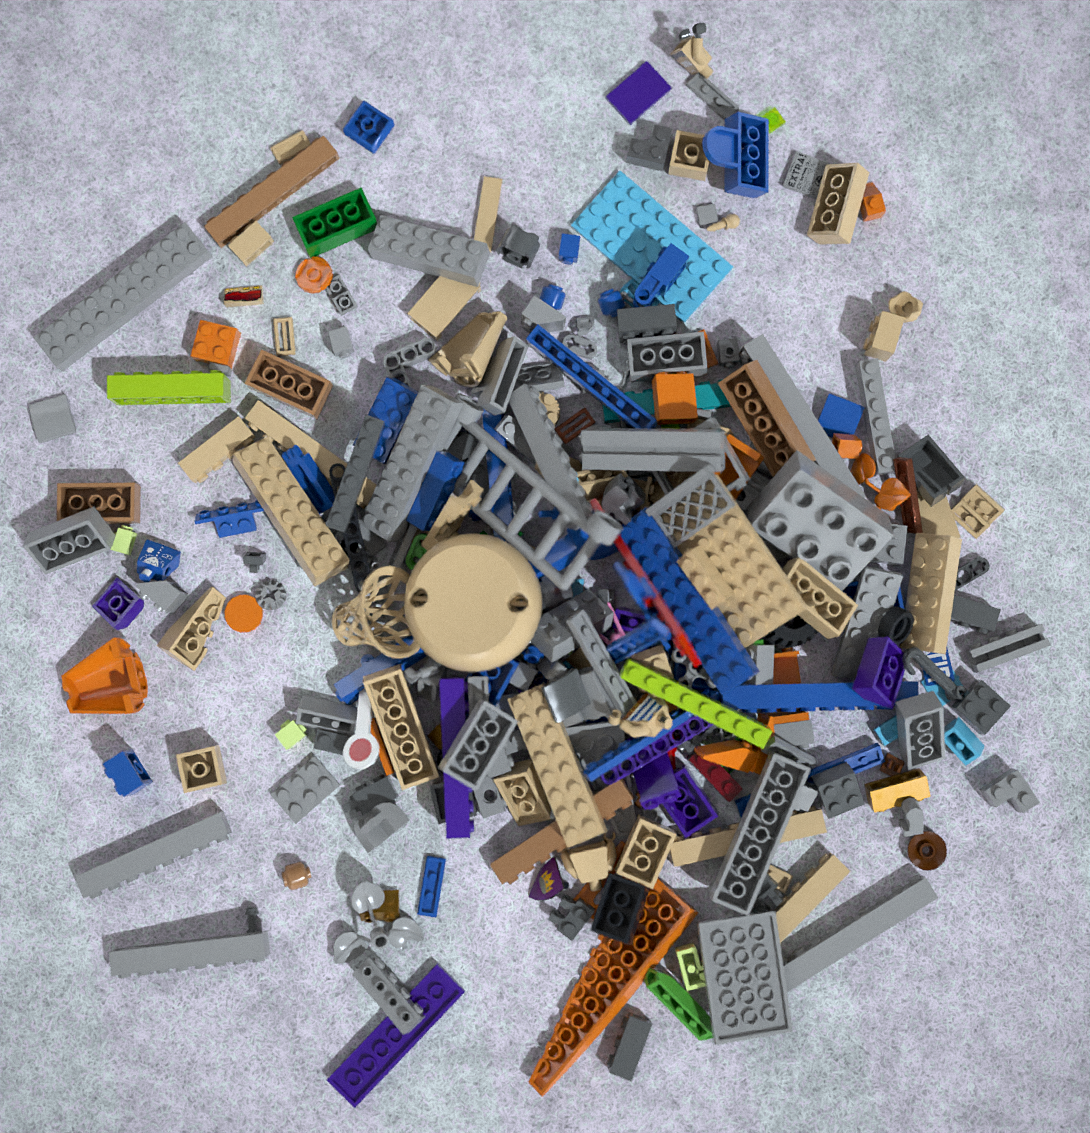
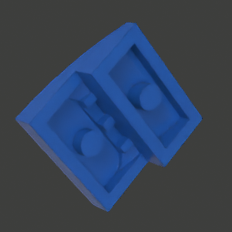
(840, 416)

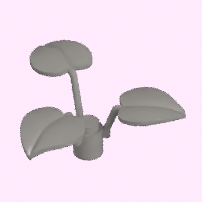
(365, 898)

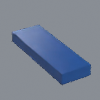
(431, 886)

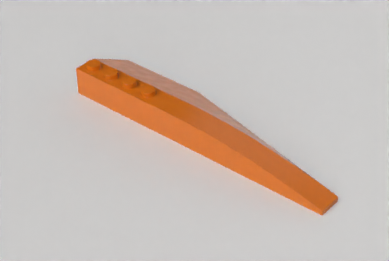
(610, 981)

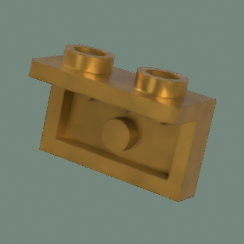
(387, 911)

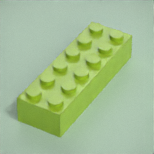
(169, 388)

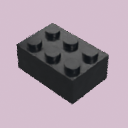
(620, 909)

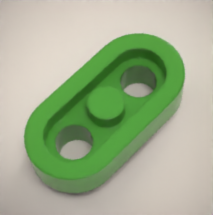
(415, 550)

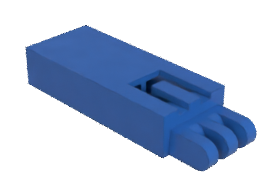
(309, 478)

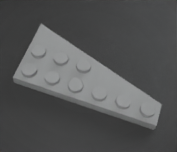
(591, 743)

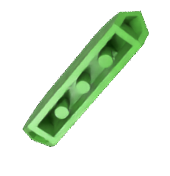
(679, 1003)

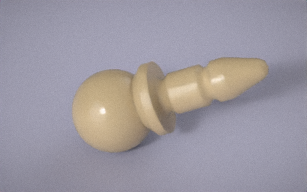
(731, 221)

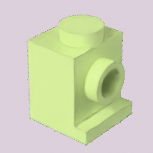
(124, 540)

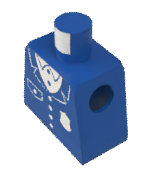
(157, 561)

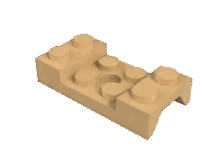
(447, 522)

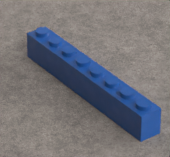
(589, 379)

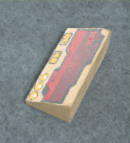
(243, 296)

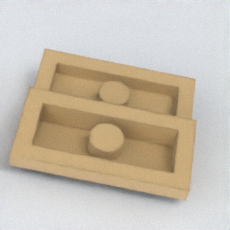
(977, 511)

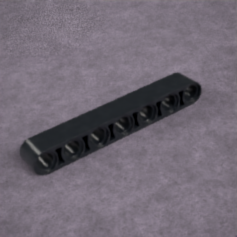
(354, 538)

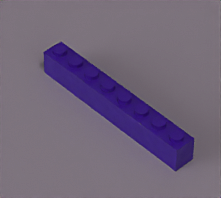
(455, 792)

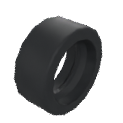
(896, 624)

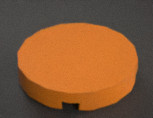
(314, 275)
(243, 613)

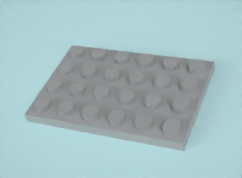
(744, 977)

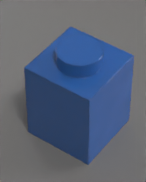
(569, 248)

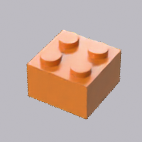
(215, 343)

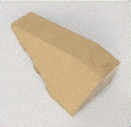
(189, 633)

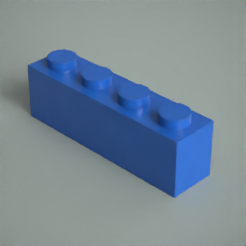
(435, 490)

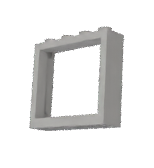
(738, 484)

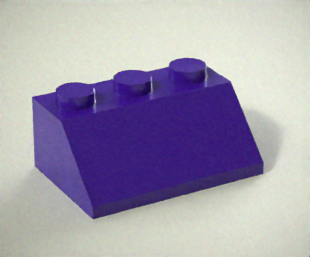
(880, 672)
(694, 807)

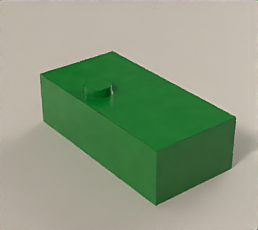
(335, 222)

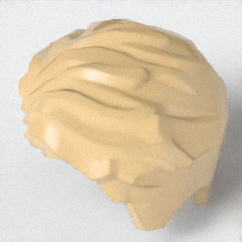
(906, 306)

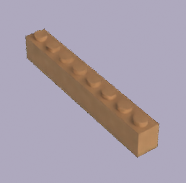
(272, 191)
(550, 838)

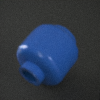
(553, 296)
(610, 302)

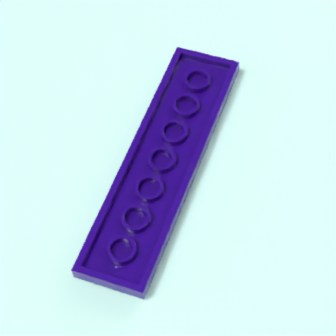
(387, 1044)

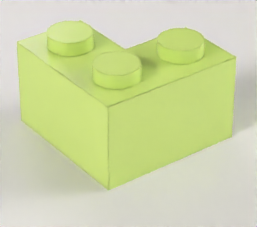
(690, 966)

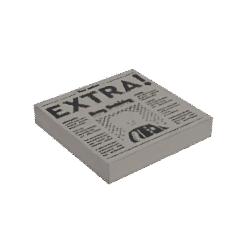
(805, 175)

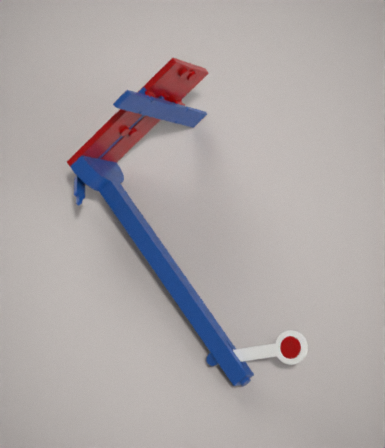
(363, 747)

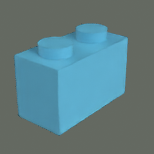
(962, 741)

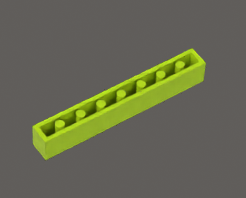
(695, 702)

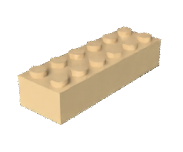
(932, 591)
(400, 726)

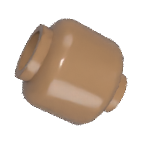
(295, 876)

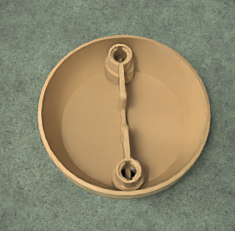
(472, 602)

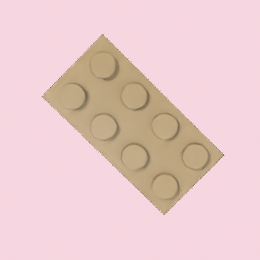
(838, 203)
(827, 605)

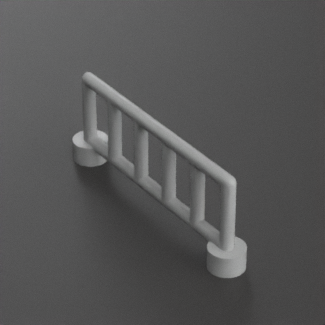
(599, 527)

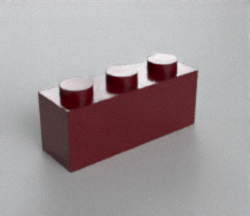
(716, 776)

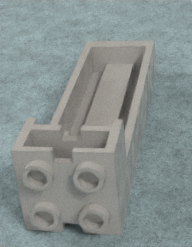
(651, 449)

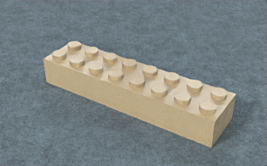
(290, 511)
(557, 768)

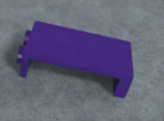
(656, 780)

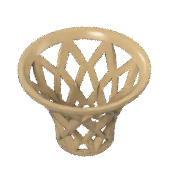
(356, 608)

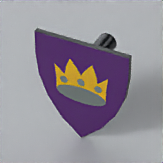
(548, 882)

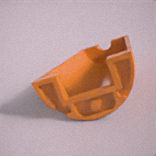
(107, 681)

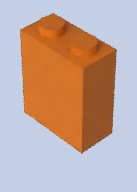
(674, 398)

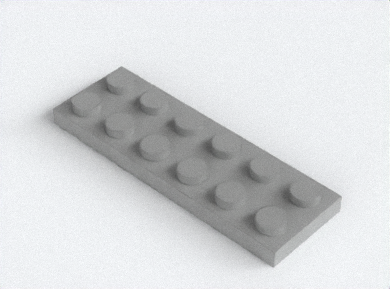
(874, 597)

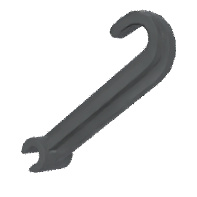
(952, 691)

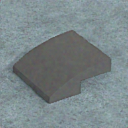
(565, 695)

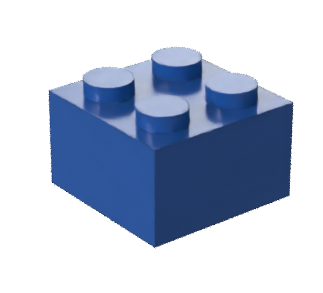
(127, 773)

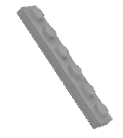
(601, 661)

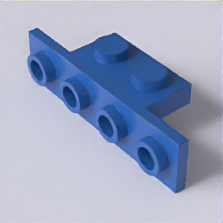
(233, 519)

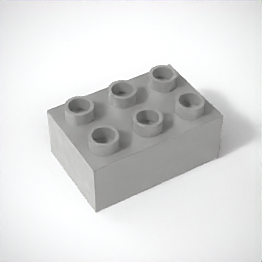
(819, 520)

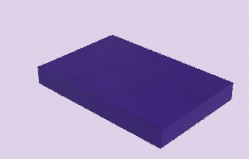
(638, 92)

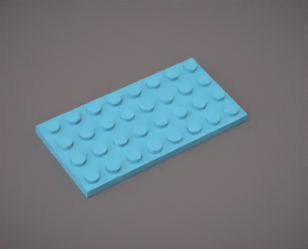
(632, 231)

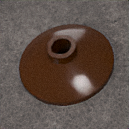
(936, 854)

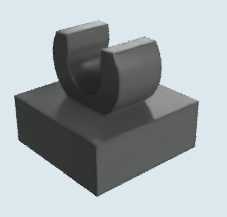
(255, 559)

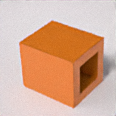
(847, 445)

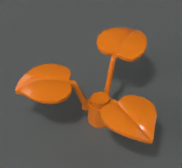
(892, 490)

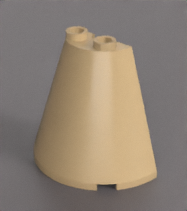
(471, 349)

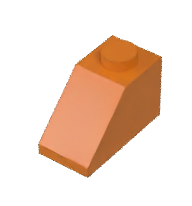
(872, 203)

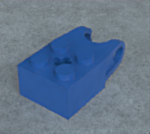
(661, 275)

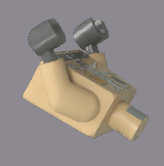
(691, 52)

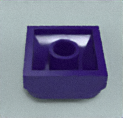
(119, 605)

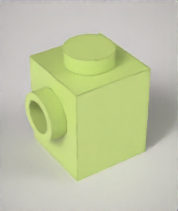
(291, 733)

